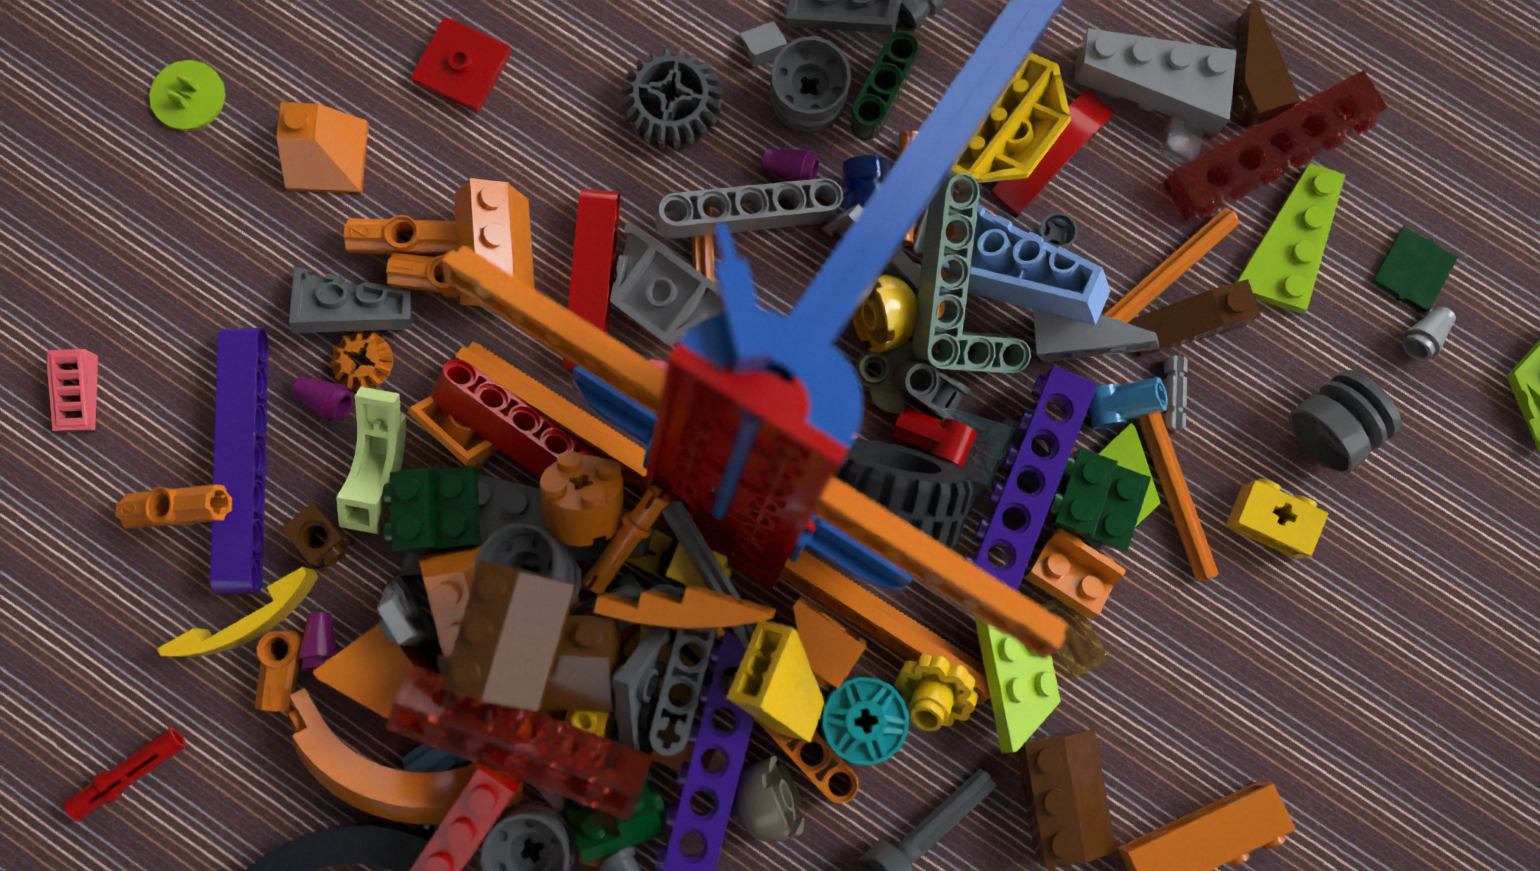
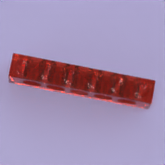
(1352, 98)
(521, 744)

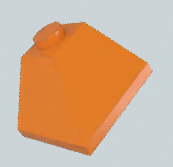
(321, 148)
(827, 643)

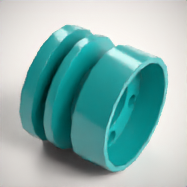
(883, 736)

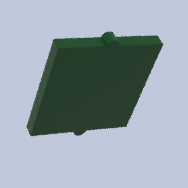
(1415, 269)

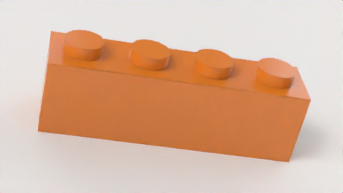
(1214, 834)

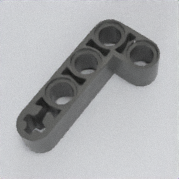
(677, 674)

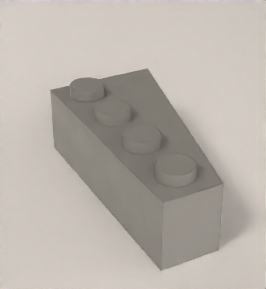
(1160, 75)

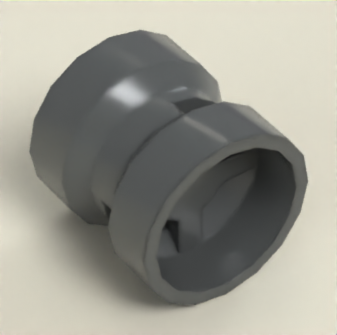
(913, 12)
(1061, 229)

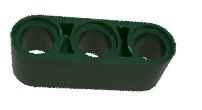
(888, 70)

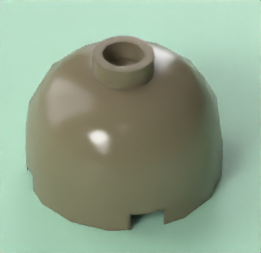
(767, 802)

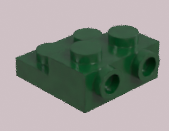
(1099, 500)
(432, 510)
(603, 833)

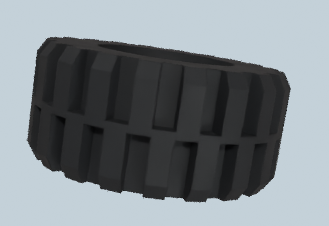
(911, 485)

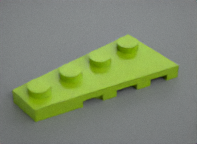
(1292, 247)

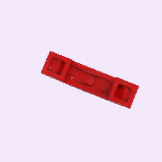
(1087, 119)

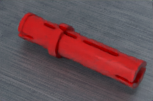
(110, 784)

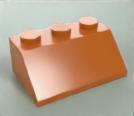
(496, 224)

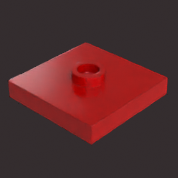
(461, 64)

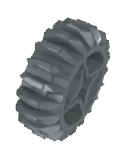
(644, 88)

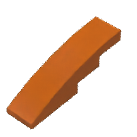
(696, 609)

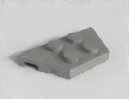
(661, 288)

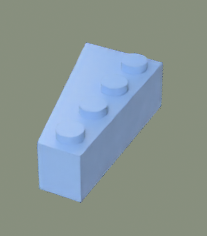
(1032, 273)

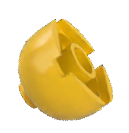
(887, 314)

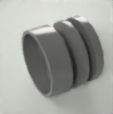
(809, 65)
(1345, 421)
(532, 550)
(532, 821)

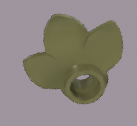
(883, 388)

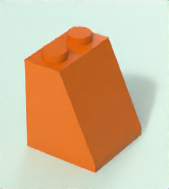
(448, 583)
(372, 670)

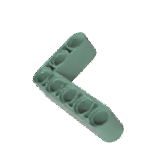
(954, 289)

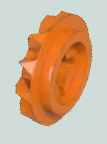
(366, 376)

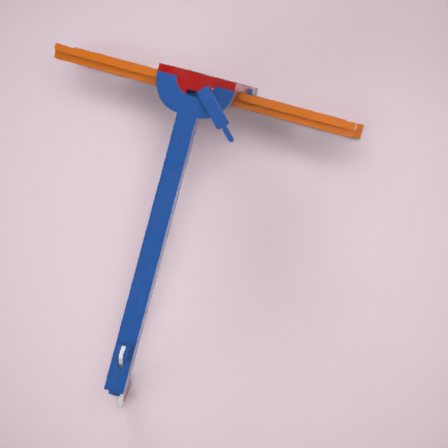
(767, 406)

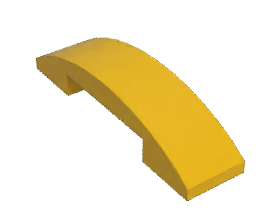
(286, 595)

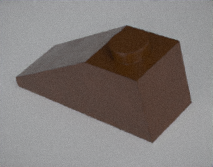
(1260, 77)
(1200, 316)

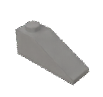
(1070, 339)

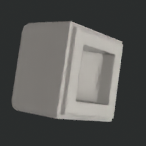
(763, 43)

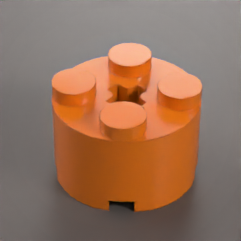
(582, 498)

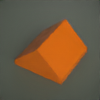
(454, 435)

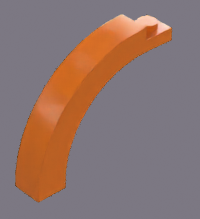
(367, 785)

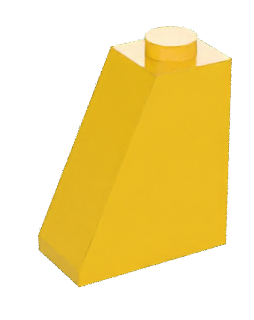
(778, 683)

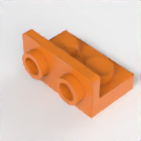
(1075, 573)

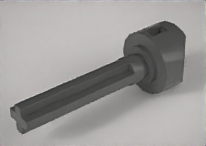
(891, 858)

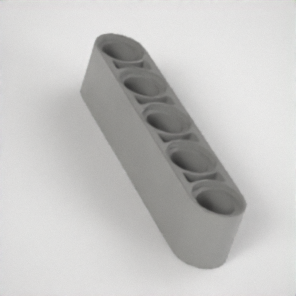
(762, 197)

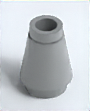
(1429, 334)

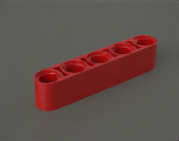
(594, 259)
(502, 417)

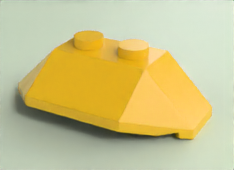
(1019, 126)

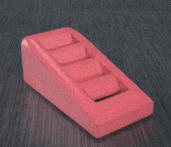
(58, 390)

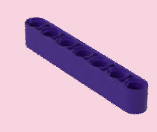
(240, 460)

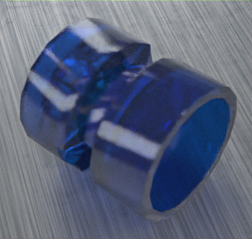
(862, 178)

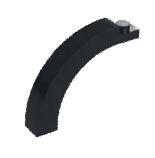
(364, 843)

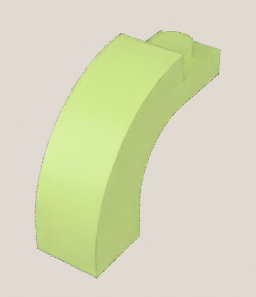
(377, 453)

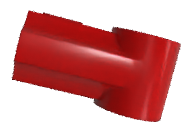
(939, 438)

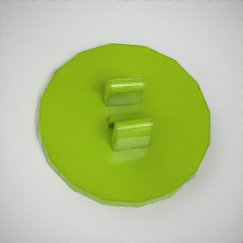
(187, 95)

